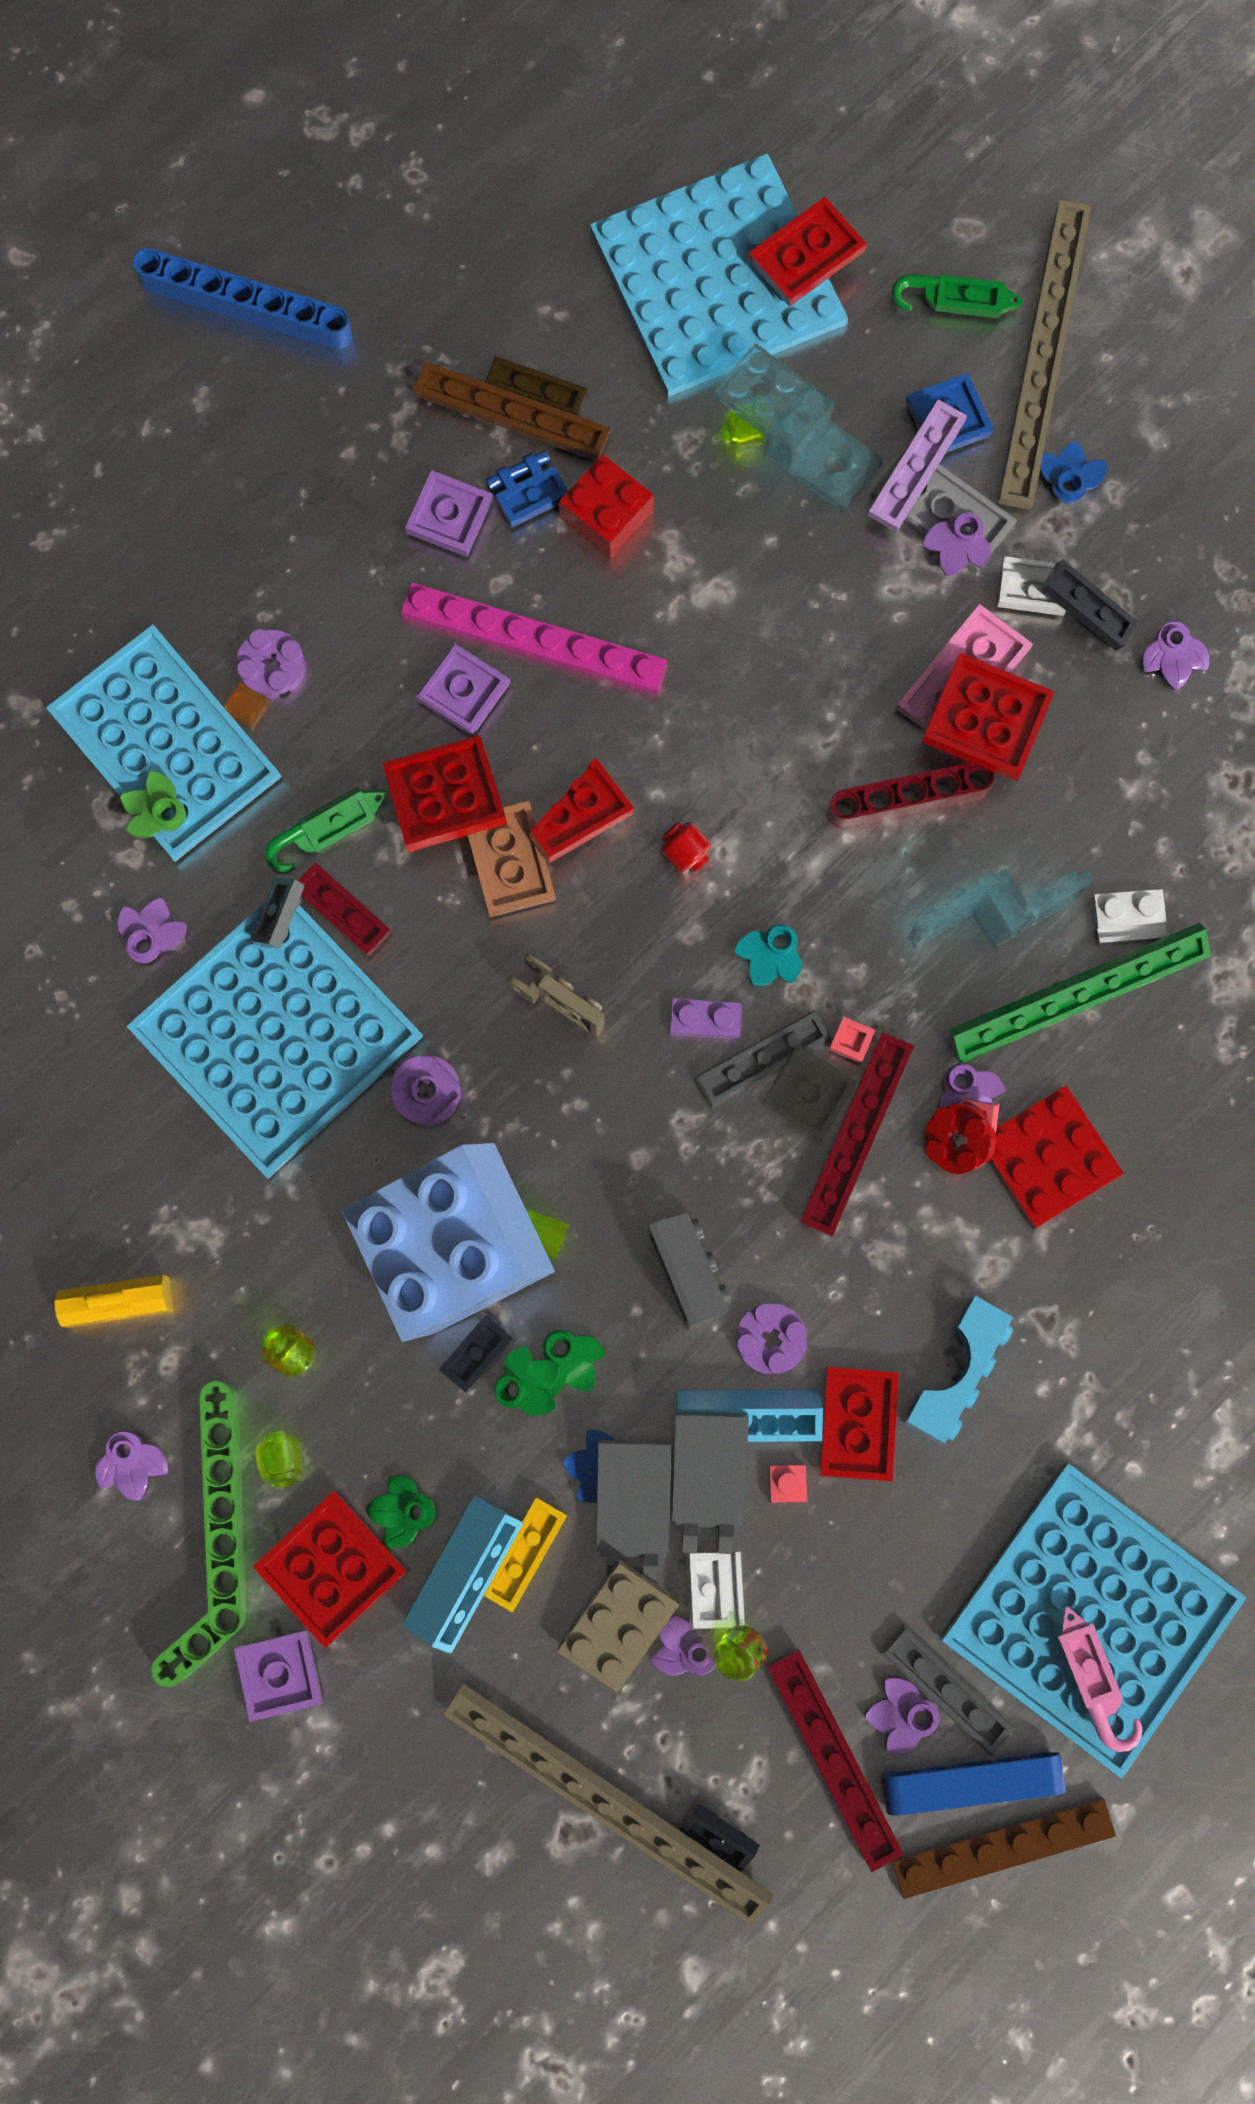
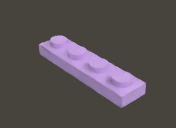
(917, 465)

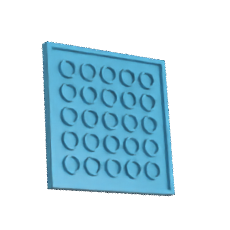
(691, 280)
(275, 1037)
(1139, 1589)

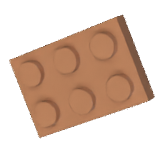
(510, 864)

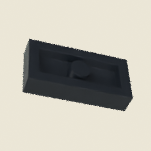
(476, 1354)
(719, 1837)

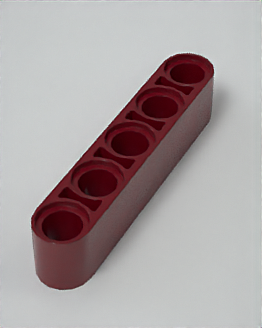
(897, 805)

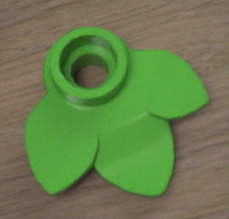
(150, 805)

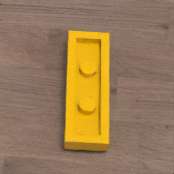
(525, 1554)

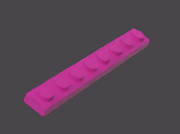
(534, 638)

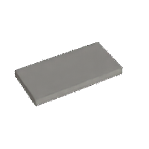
(946, 498)

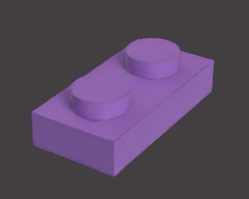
(706, 1018)

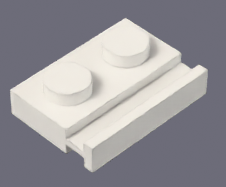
(1022, 586)
(1129, 917)
(715, 1590)

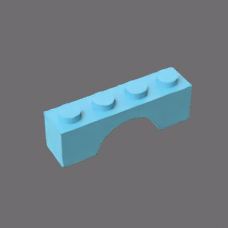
(980, 1330)

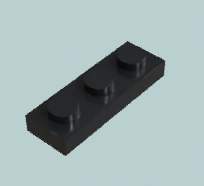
(1089, 605)

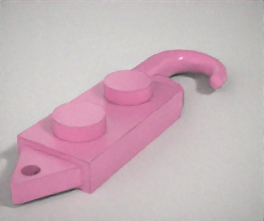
(1095, 1679)

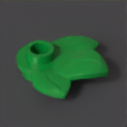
(576, 1362)
(532, 1380)
(395, 1512)

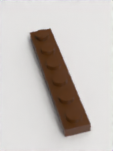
(511, 411)
(1003, 1847)

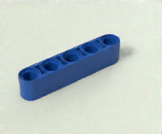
(973, 1783)

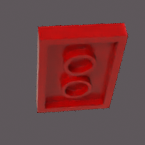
(807, 251)
(859, 1424)

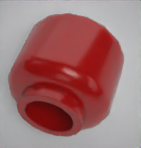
(685, 846)

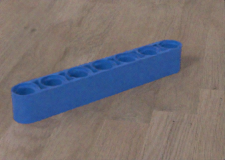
(232, 288)

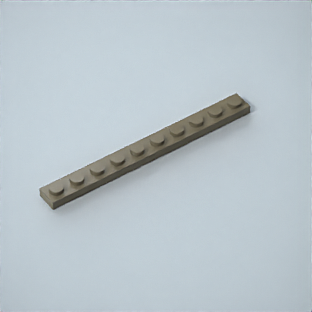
(1044, 355)
(608, 1805)

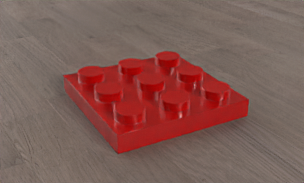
(988, 716)
(444, 793)
(1052, 1157)
(330, 1569)

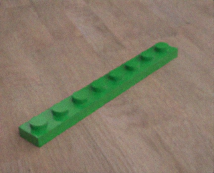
(1080, 992)

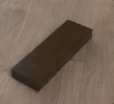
(537, 385)

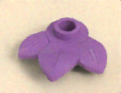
(956, 548)
(1175, 659)
(151, 926)
(979, 1086)
(130, 1470)
(679, 1646)
(897, 1714)

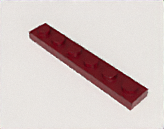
(856, 1134)
(835, 1760)

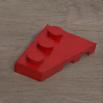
(582, 813)

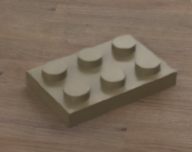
(618, 1626)

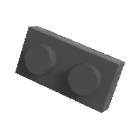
(277, 913)

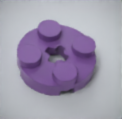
(262, 646)
(426, 1071)
(791, 1333)

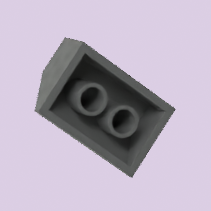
(689, 1269)

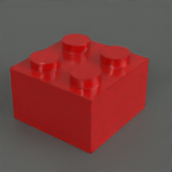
(606, 506)

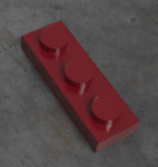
(343, 910)

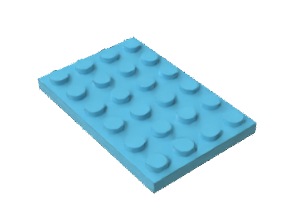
(156, 715)

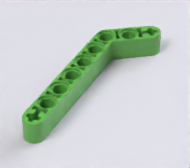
(215, 1525)

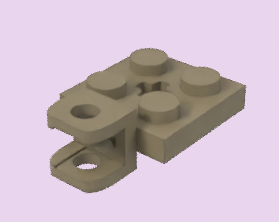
(558, 995)

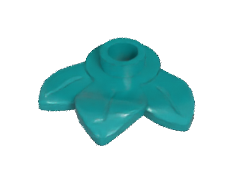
(768, 959)

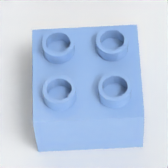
(447, 1240)

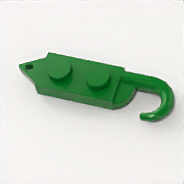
(959, 295)
(326, 824)

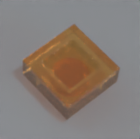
(247, 706)

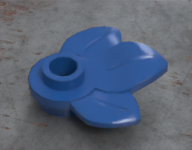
(1073, 470)
(584, 1466)

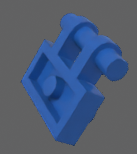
(531, 496)

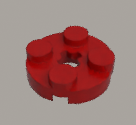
(976, 1128)

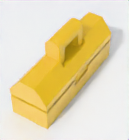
(113, 1301)

